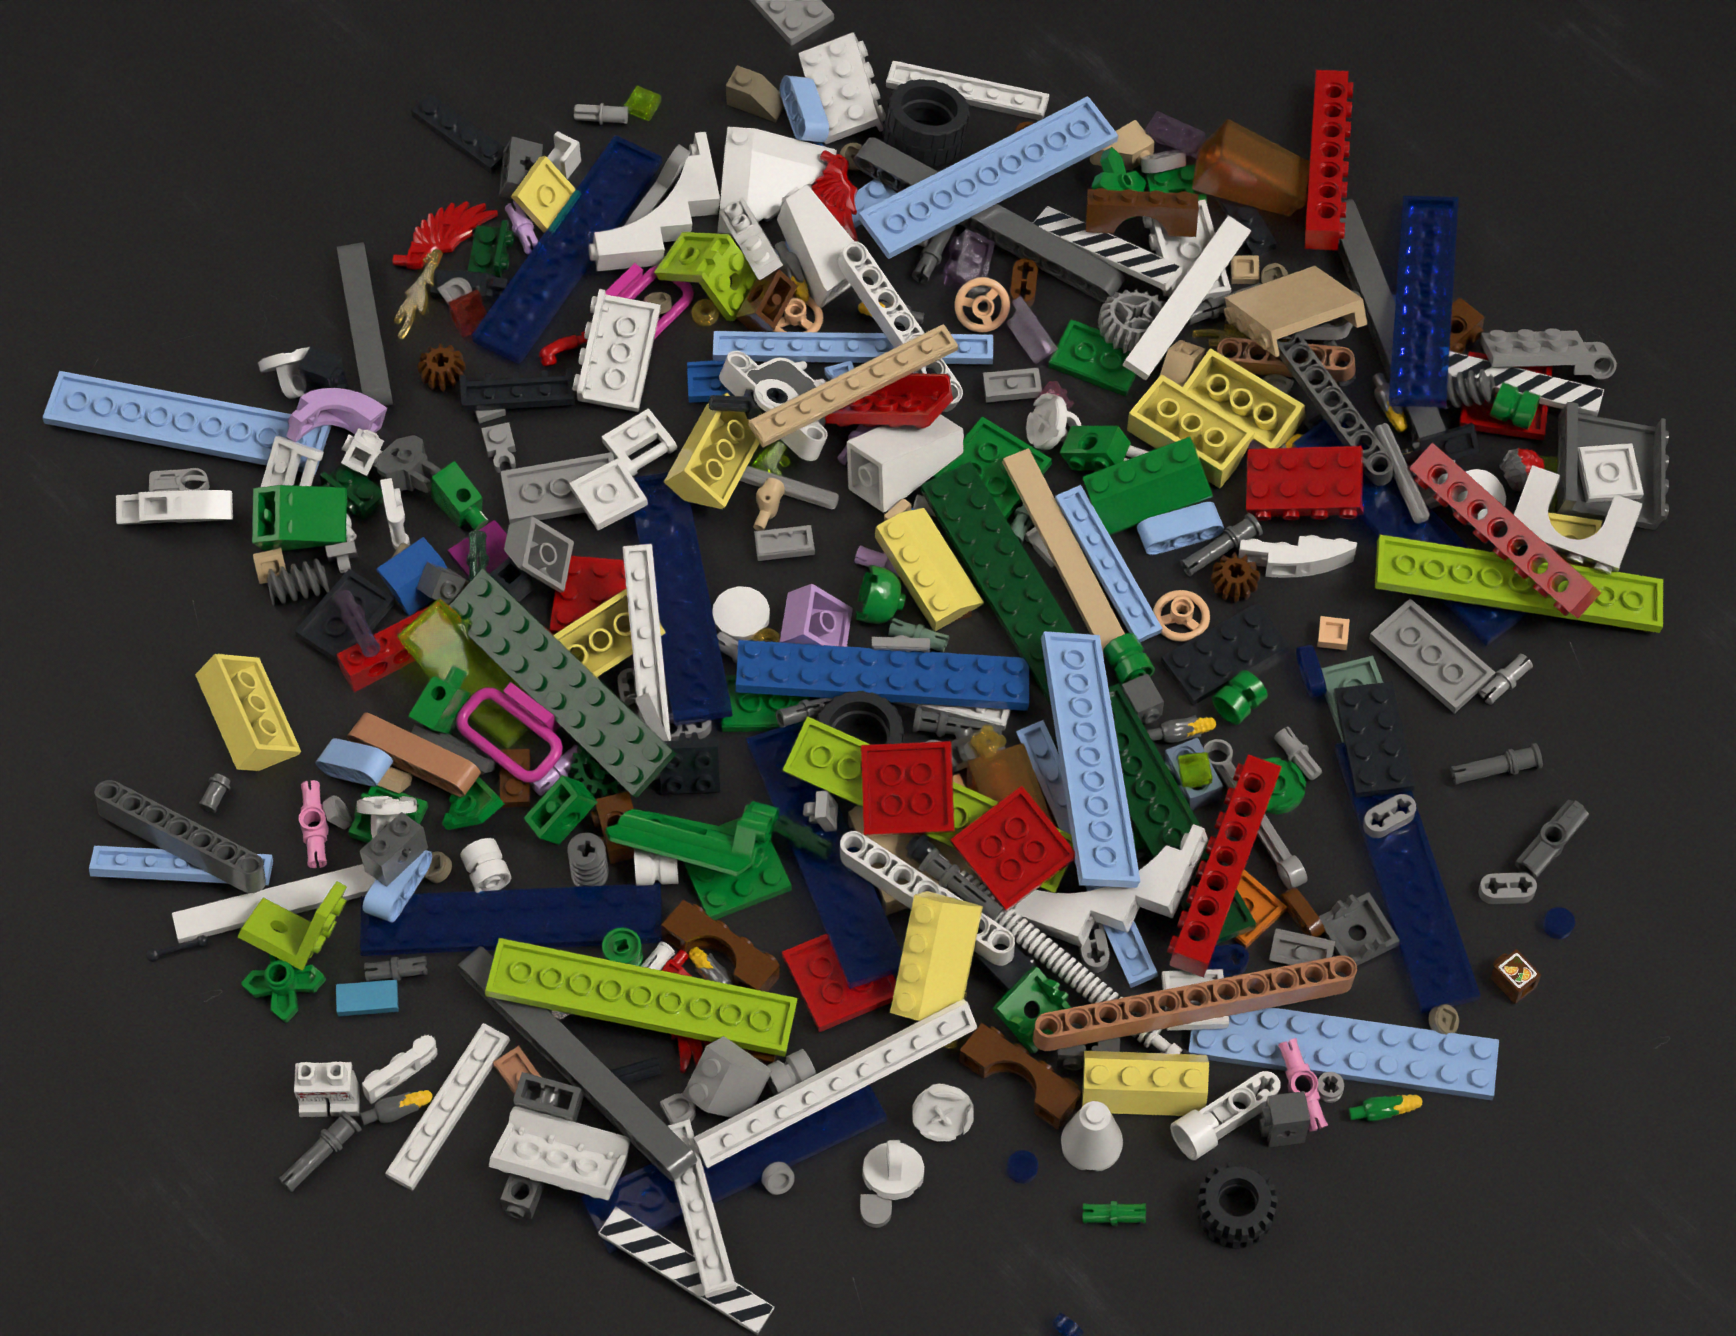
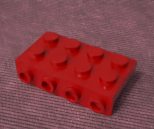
(908, 401)
(1305, 482)

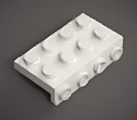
(844, 86)
(1186, 250)
(616, 351)
(561, 1153)

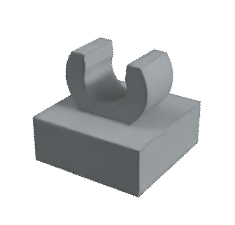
(342, 553)
(823, 811)

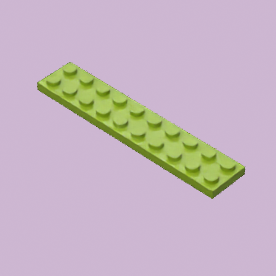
(1489, 581)
(835, 764)
(640, 997)

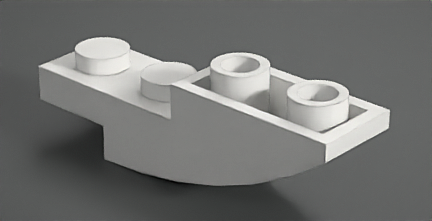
(751, 238)
(174, 507)
(1309, 558)

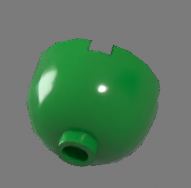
(880, 596)

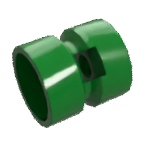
(1515, 406)
(1127, 658)
(1238, 698)
(623, 946)

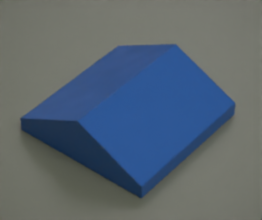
(404, 572)

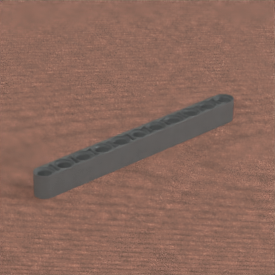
(1000, 226)
(1368, 280)
(587, 1072)

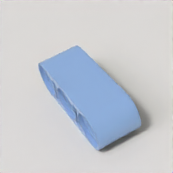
(804, 109)
(1180, 528)
(354, 762)
(390, 900)

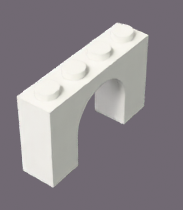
(1602, 549)

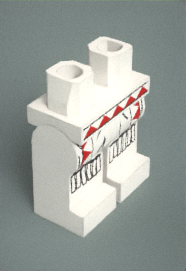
(325, 1081)

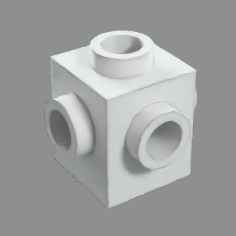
(362, 451)

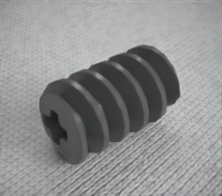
(1470, 389)
(297, 581)
(587, 860)

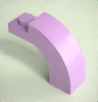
(337, 408)

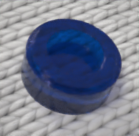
(1559, 923)
(1022, 1166)
(1067, 1326)

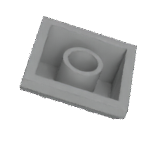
(540, 551)
(726, 1079)

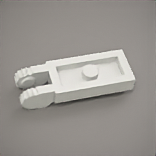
(400, 1068)

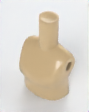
(768, 501)

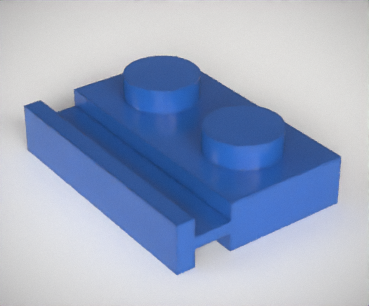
(705, 381)

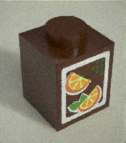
(1515, 975)

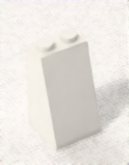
(817, 243)
(896, 461)

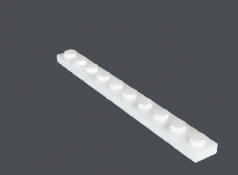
(834, 1083)

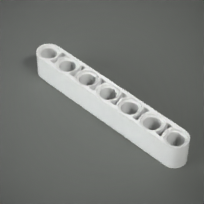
(887, 317)
(896, 869)

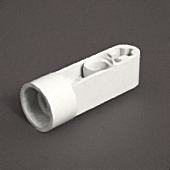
(1200, 1131)

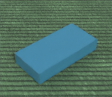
(367, 998)

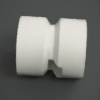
(485, 865)
(654, 867)

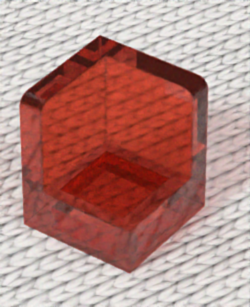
(467, 312)

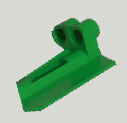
(699, 842)

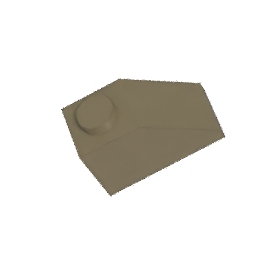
(753, 94)

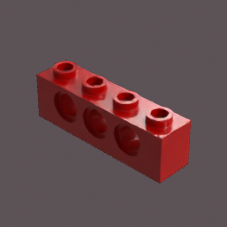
(393, 655)

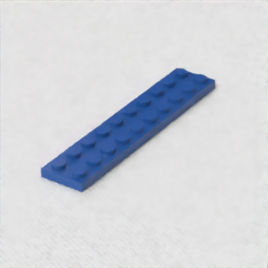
(895, 675)

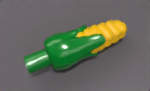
(1385, 1107)

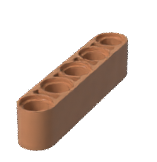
(1270, 364)
(416, 755)

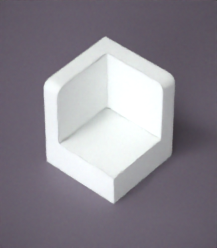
(566, 154)

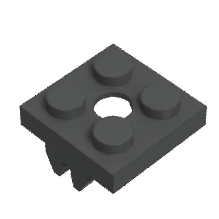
(1364, 913)

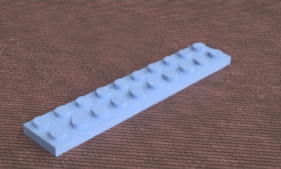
(987, 177)
(171, 419)
(1090, 760)
(1357, 1050)

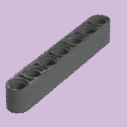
(364, 323)
(1338, 414)
(180, 836)

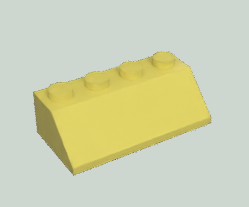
(1247, 399)
(1173, 413)
(713, 458)
(927, 567)
(602, 635)
(247, 711)
(935, 955)
(1146, 1082)

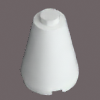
(1092, 1138)

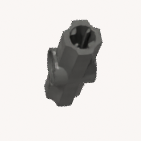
(1560, 827)

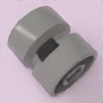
(786, 1075)

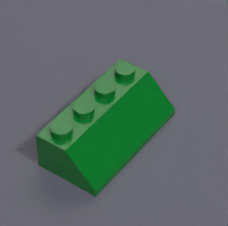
(1148, 485)

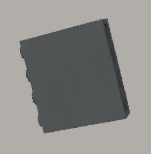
(1649, 448)

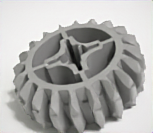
(1127, 317)

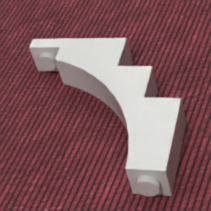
(643, 240)
(1160, 890)

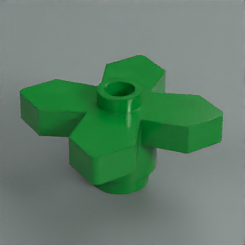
(1115, 175)
(282, 983)

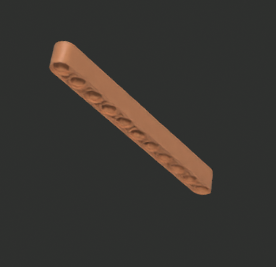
(1184, 1012)

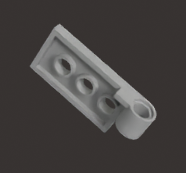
(1548, 349)

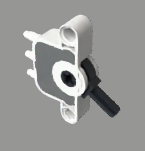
(766, 387)

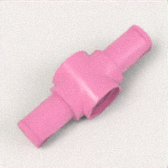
(313, 836)
(1296, 1069)

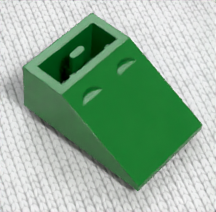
(298, 516)

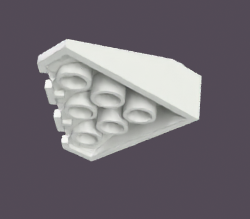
(764, 169)

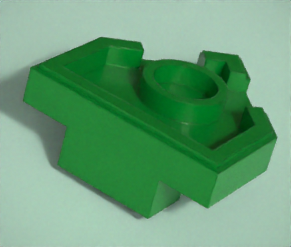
(473, 808)

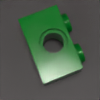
(1094, 447)
(560, 810)

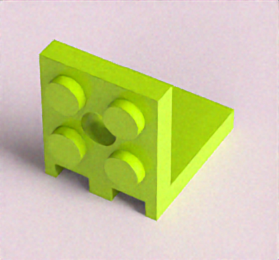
(711, 262)
(298, 936)

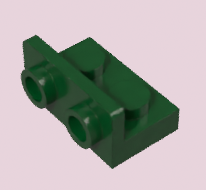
(490, 249)
(362, 493)

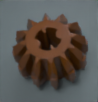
(441, 367)
(1224, 579)

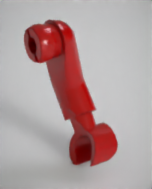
(567, 343)

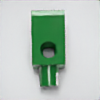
(458, 497)
(441, 701)

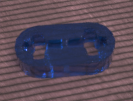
(1311, 670)
(1221, 959)

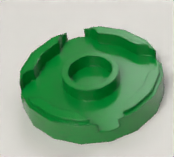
(1288, 789)

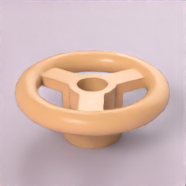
(798, 307)
(988, 325)
(1182, 602)

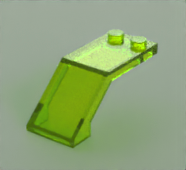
(441, 640)

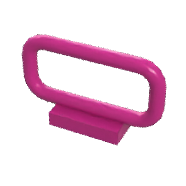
(634, 282)
(527, 712)

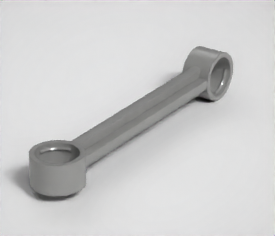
(1288, 866)

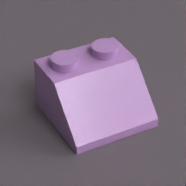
(815, 618)

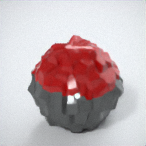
(1517, 466)

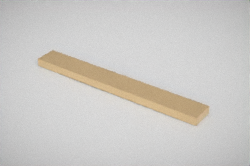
(852, 385)
(1062, 546)

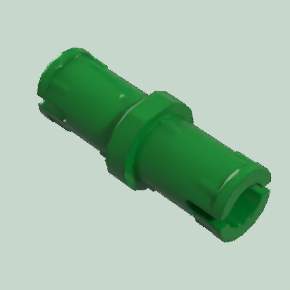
(1114, 1213)

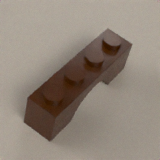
(1173, 210)
(691, 928)
(990, 1053)

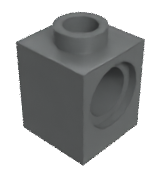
(440, 583)
(1144, 698)
(525, 1207)

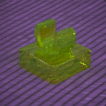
(643, 103)
(770, 457)
(1194, 770)

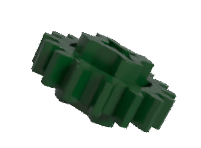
(585, 762)

